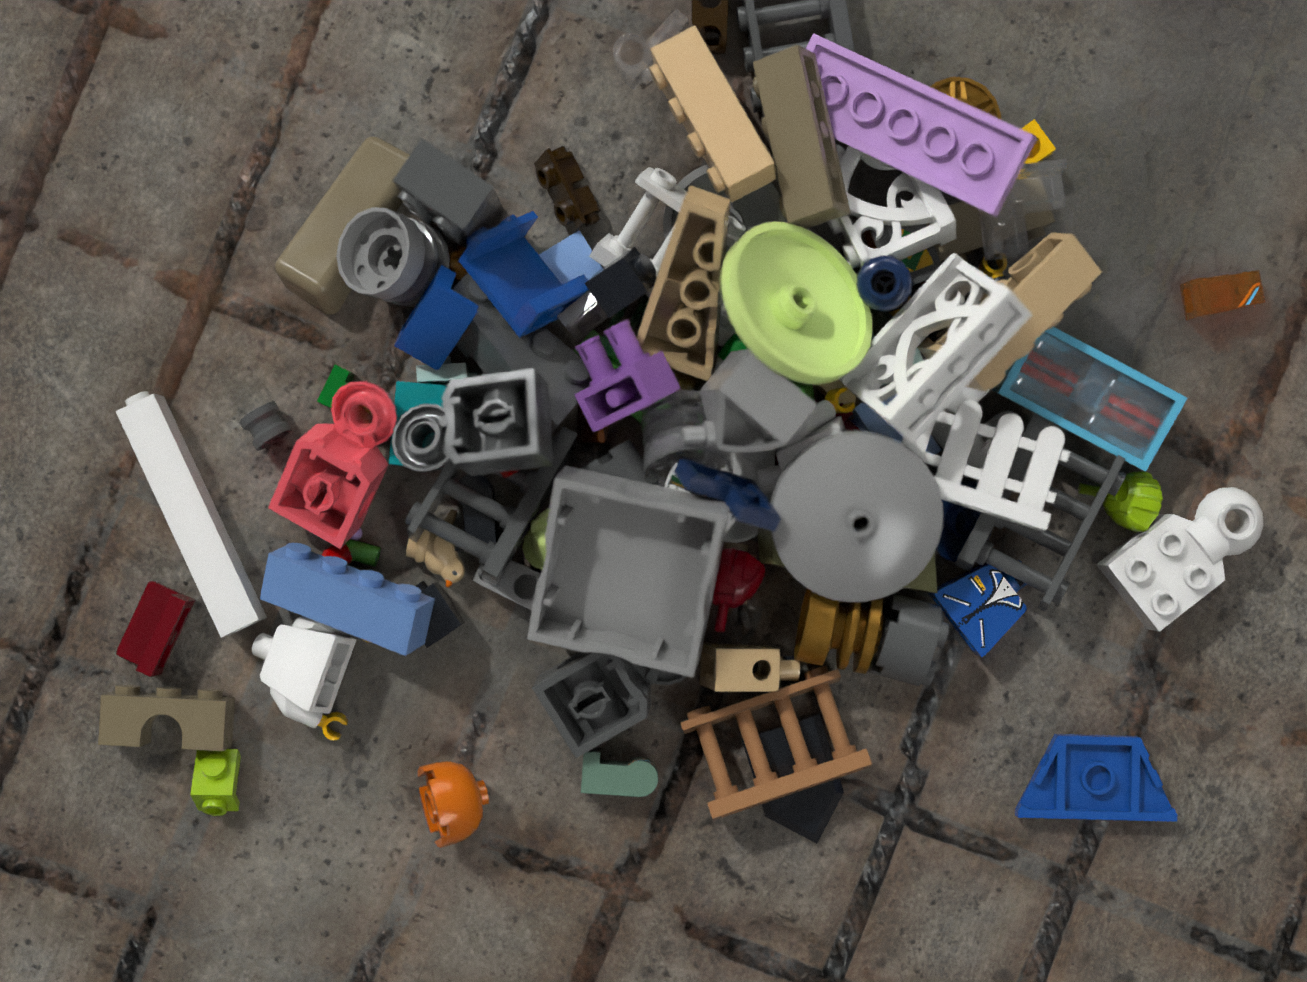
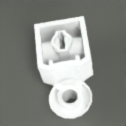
(1181, 559)

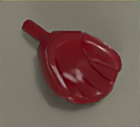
(736, 582)

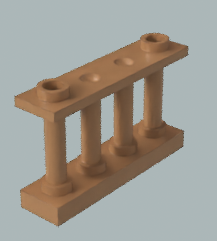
(806, 770)

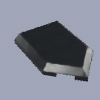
(811, 808)

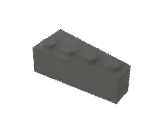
(500, 350)

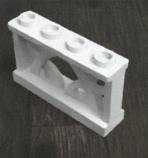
(925, 207)
(971, 342)

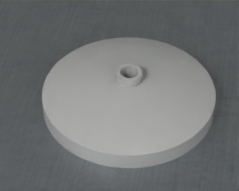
(852, 478)

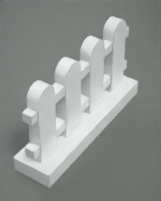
(993, 476)

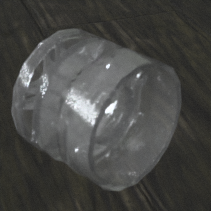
(662, 436)

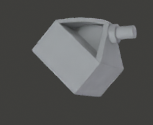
(748, 407)

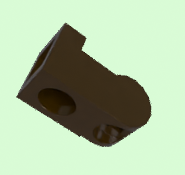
(711, 22)

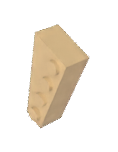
(711, 115)
(1047, 284)

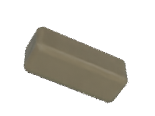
(310, 260)

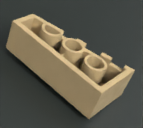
(687, 294)

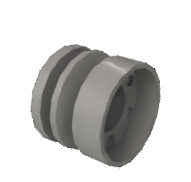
(390, 256)

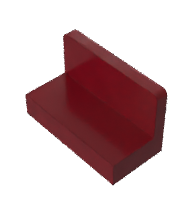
(155, 628)

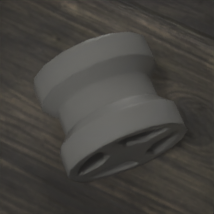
(265, 425)

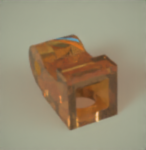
(1221, 294)

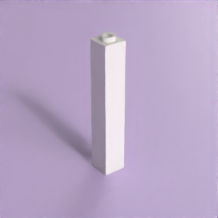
(190, 513)

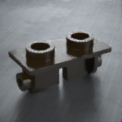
(556, 173)

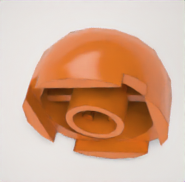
(452, 801)

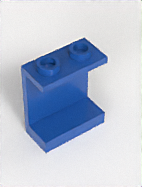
(517, 276)

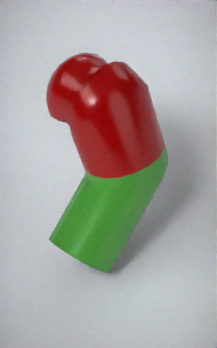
(355, 551)

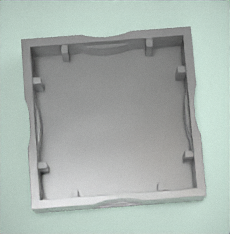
(628, 570)

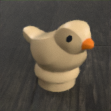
(438, 554)

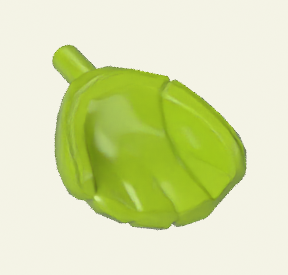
(1134, 504)

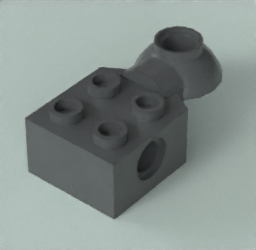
(483, 427)
(597, 697)

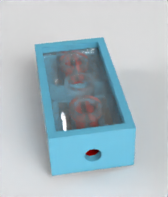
(1093, 396)

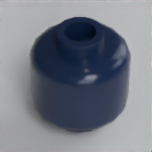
(871, 275)

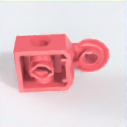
(338, 465)

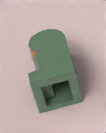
(618, 778)

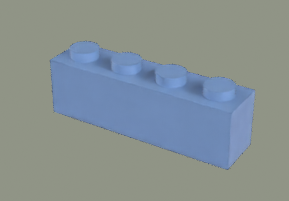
(347, 598)

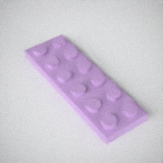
(920, 128)

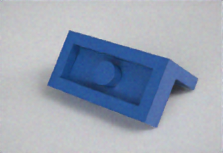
(436, 321)

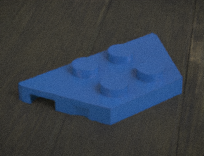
(1095, 781)

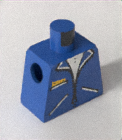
(981, 605)

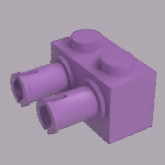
(629, 387)

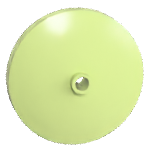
(796, 303)

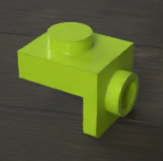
(216, 781)

